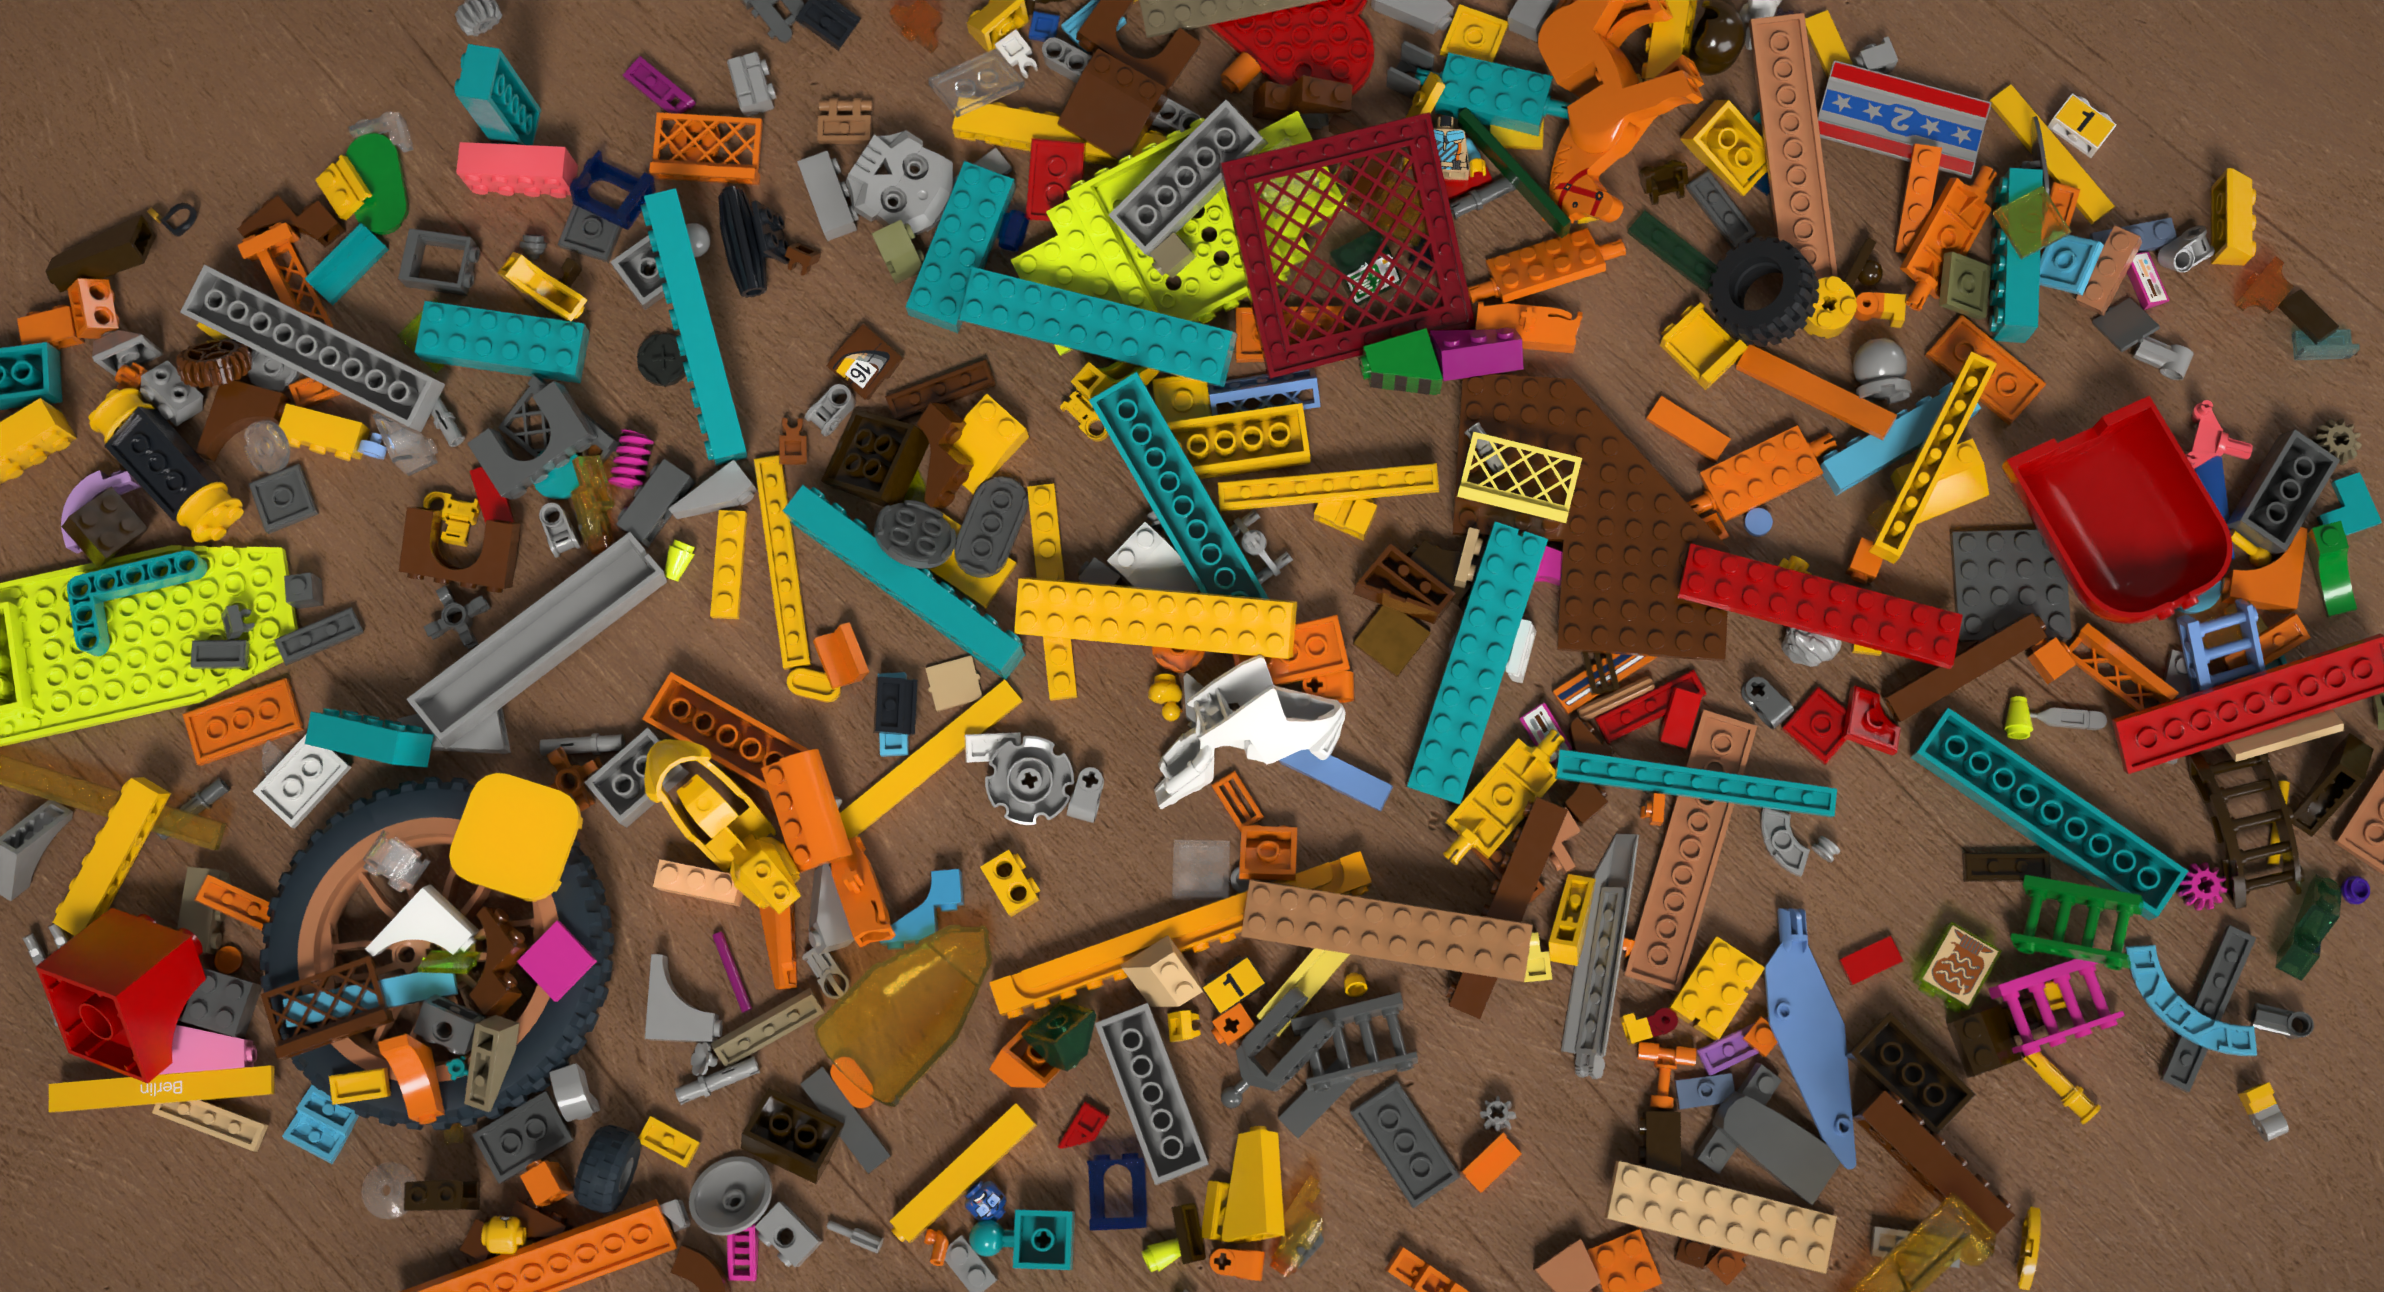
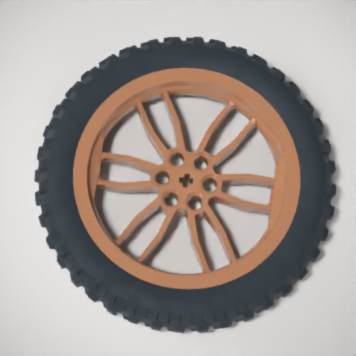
(305, 942)

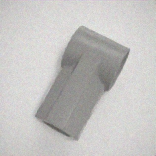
(2170, 359)

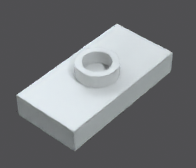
(983, 746)

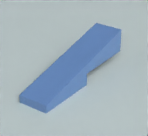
(1340, 777)

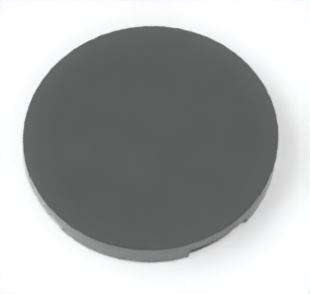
(914, 534)

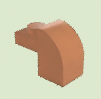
(1559, 856)

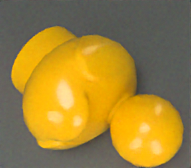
(1168, 693)

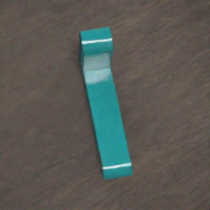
(123, 587)

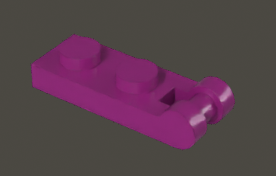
(657, 87)

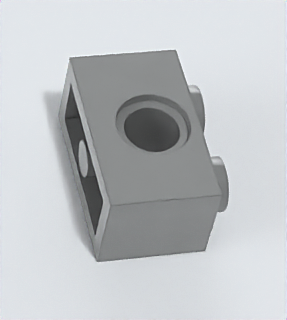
(804, 1239)

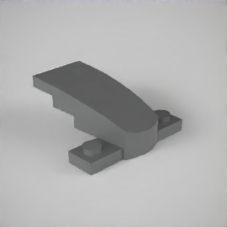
(1767, 1139)

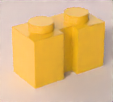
(1347, 516)

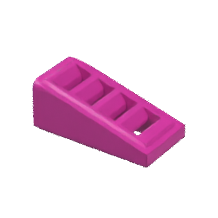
(752, 1250)

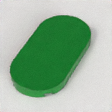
(382, 173)

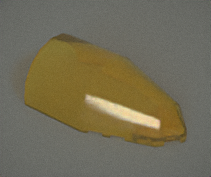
(906, 1012)

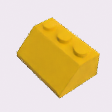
(2232, 219)
(1959, 484)

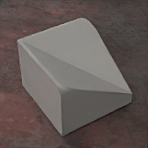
(676, 1215)

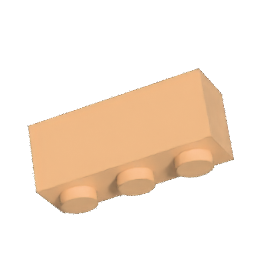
(696, 883)

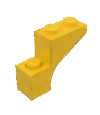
(542, 287)
(1094, 380)

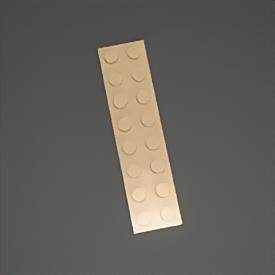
(1720, 1217)

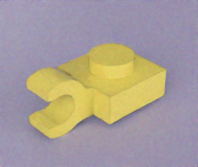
(1538, 962)

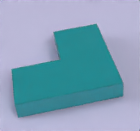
(2357, 506)

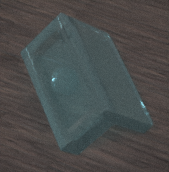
(2333, 347)

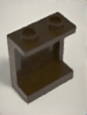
(441, 1195)

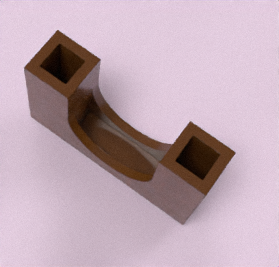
(1100, 33)
(423, 556)

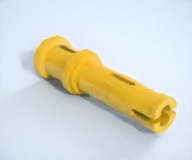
(2071, 1095)

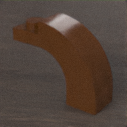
(700, 1270)

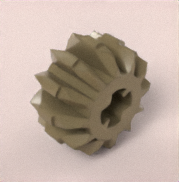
(2338, 431)

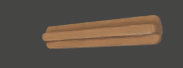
(1615, 699)

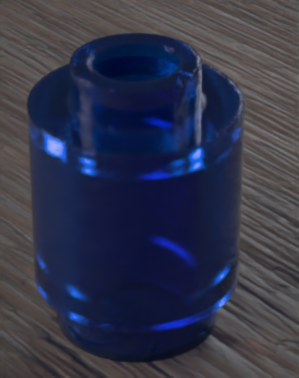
(1013, 230)

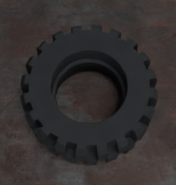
(1744, 267)

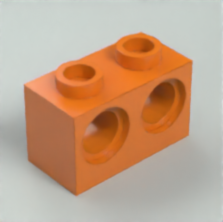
(87, 309)

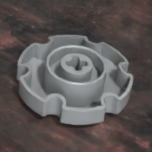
(1027, 803)

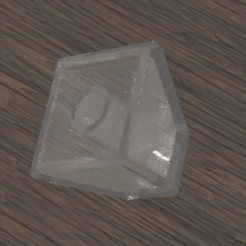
(406, 446)

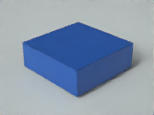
(1043, 26)

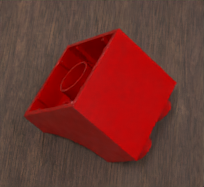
(123, 991)

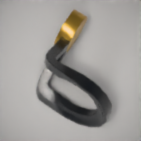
(182, 228)

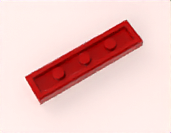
(1645, 708)

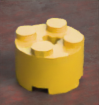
(1840, 300)

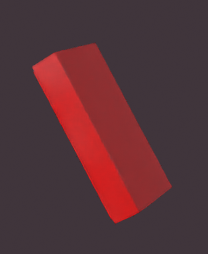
(1680, 717)
(1870, 960)

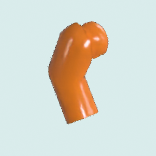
(940, 1246)

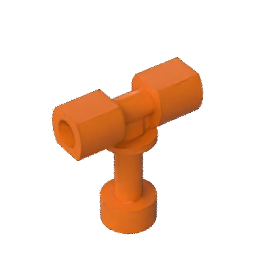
(1666, 1060)

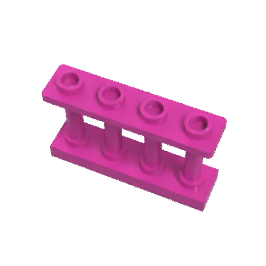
(2035, 984)

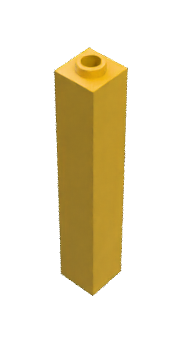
(962, 1174)

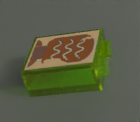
(1957, 967)

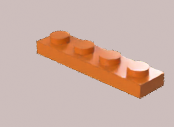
(1917, 194)

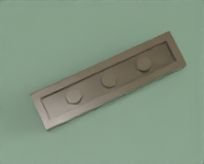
(767, 1028)

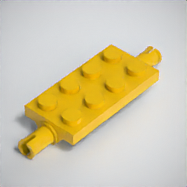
(1502, 796)

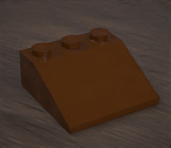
(1112, 105)

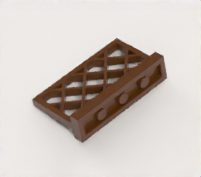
(337, 1030)

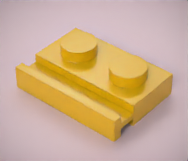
(343, 187)

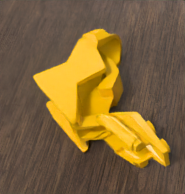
(758, 863)

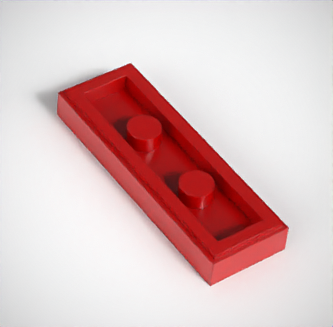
(491, 502)

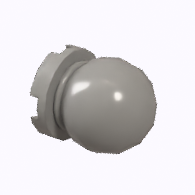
(1880, 370)

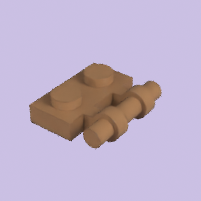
(845, 128)

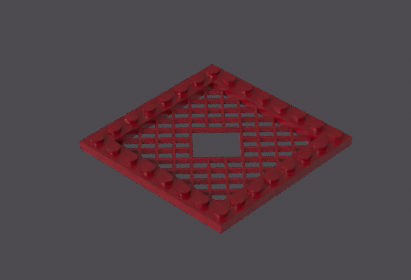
(1434, 210)

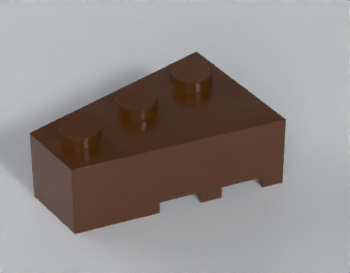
(1404, 586)

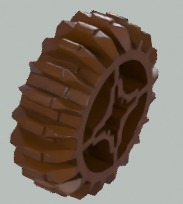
(213, 363)

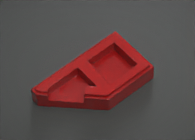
(1084, 1127)

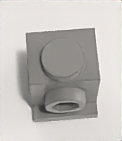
(1877, 57)

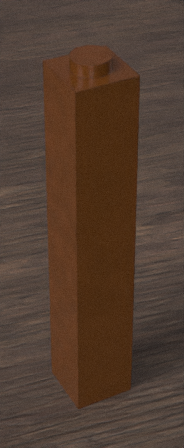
(1967, 666)

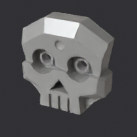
(919, 195)

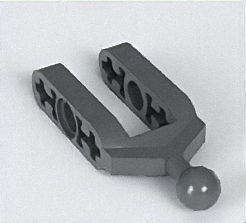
(1253, 1072)

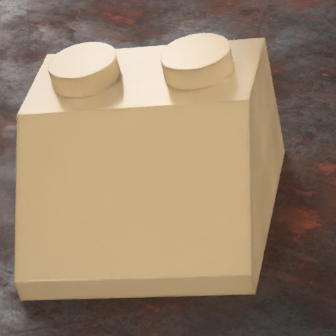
(1163, 975)

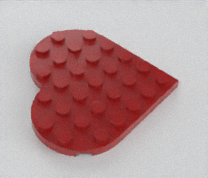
(1307, 40)

